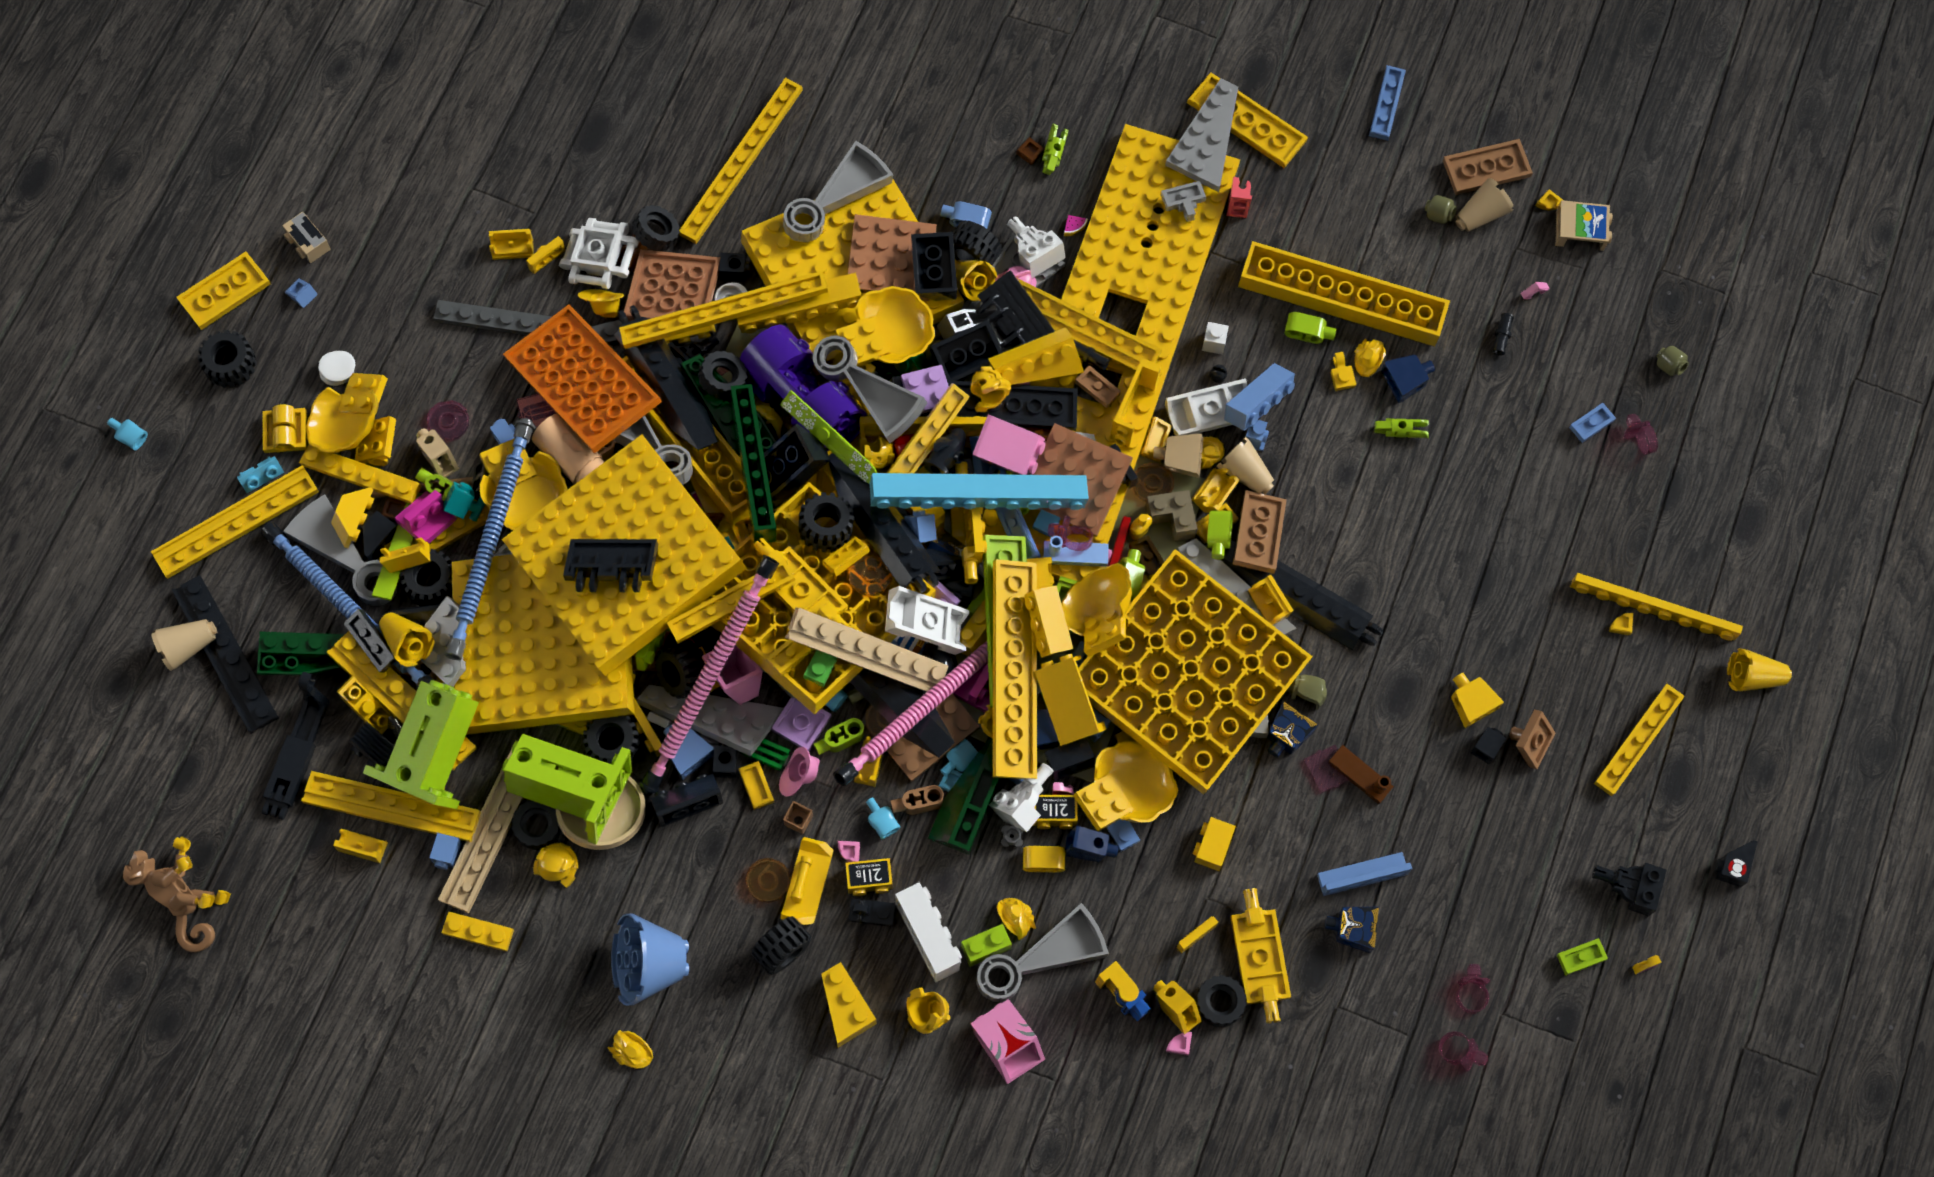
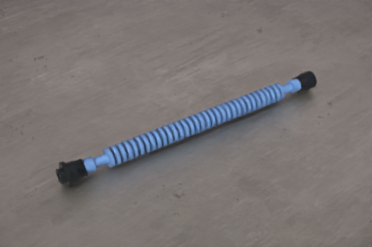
(327, 586)

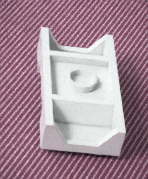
(1201, 409)
(925, 619)

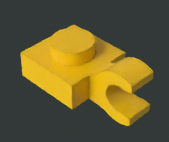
(1342, 375)

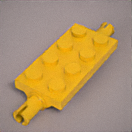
(974, 528)
(808, 589)
(1260, 956)

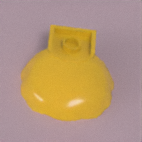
(889, 326)
(345, 419)
(535, 488)
(1098, 607)
(1126, 793)

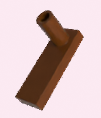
(1361, 774)

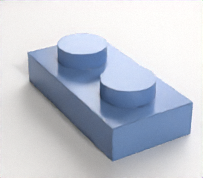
(1592, 422)
(1123, 834)

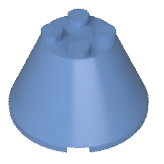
(646, 959)

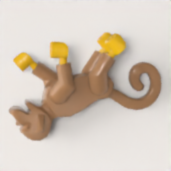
(171, 891)

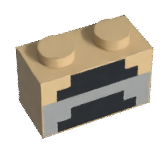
(306, 237)

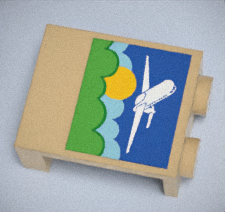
(1583, 223)

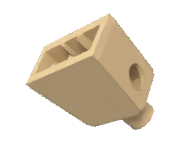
(432, 448)
(1182, 454)

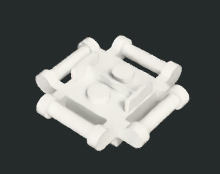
(596, 251)

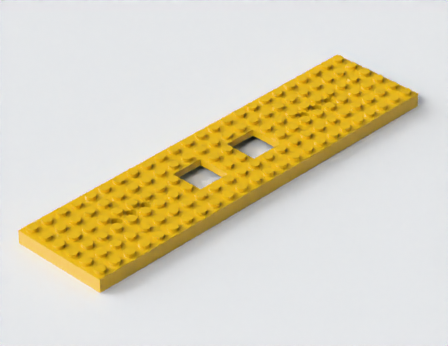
(1158, 276)

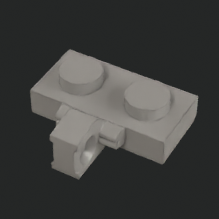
(1184, 199)

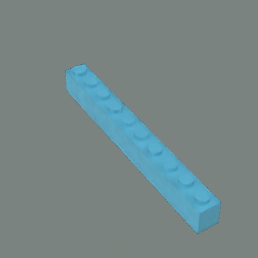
(978, 490)

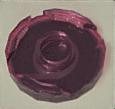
(448, 420)

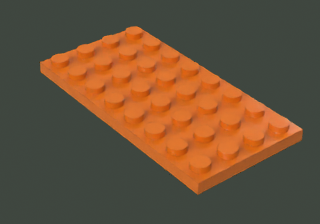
(582, 378)

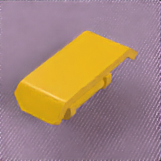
(807, 881)

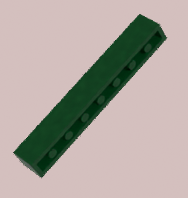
(753, 463)

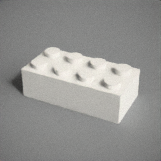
(927, 932)

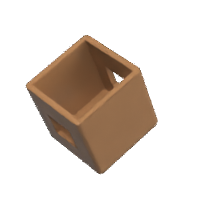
(798, 810)

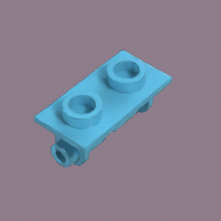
(262, 474)

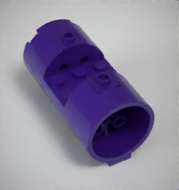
(783, 363)

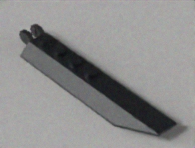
(663, 374)
(885, 530)
(1313, 603)
(892, 699)

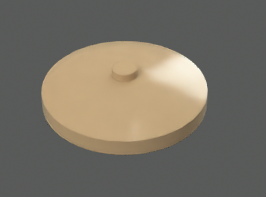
(621, 826)

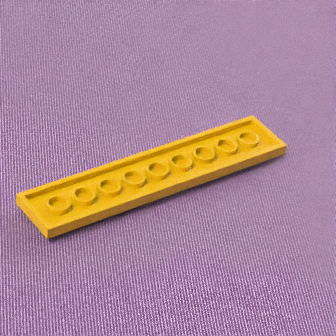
(1014, 672)

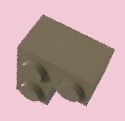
(1177, 510)

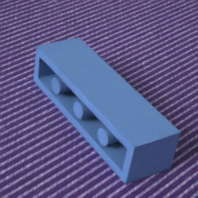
(1259, 397)

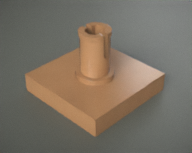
(1534, 739)

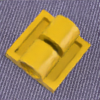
(284, 429)
(378, 443)

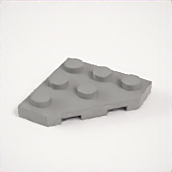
(442, 627)

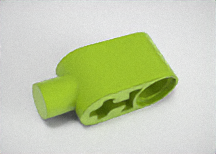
(1308, 328)
(426, 477)
(1219, 532)
(1135, 569)
(827, 745)

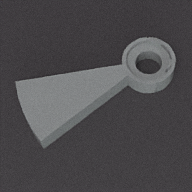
(855, 177)
(888, 403)
(667, 452)
(314, 531)
(1068, 943)

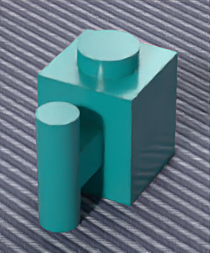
(460, 500)

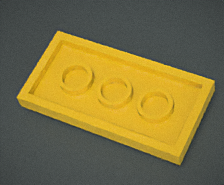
(223, 290)

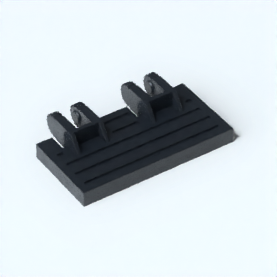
(1017, 308)
(607, 558)

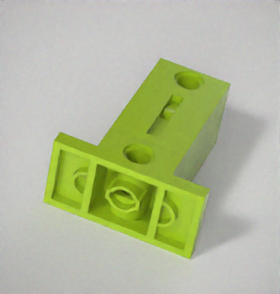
(429, 743)
(567, 780)

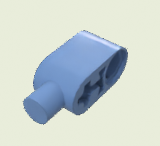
(968, 212)

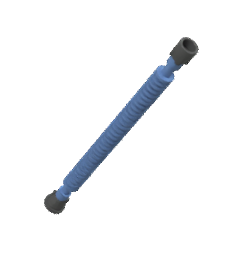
(489, 538)

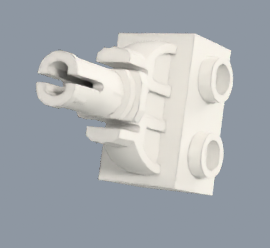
(1036, 248)
(1018, 804)

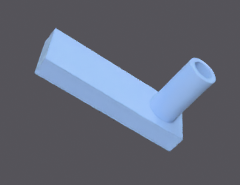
(1094, 556)

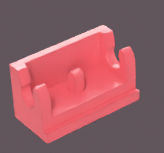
(1239, 199)

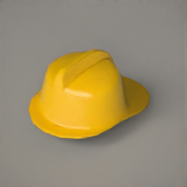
(602, 302)

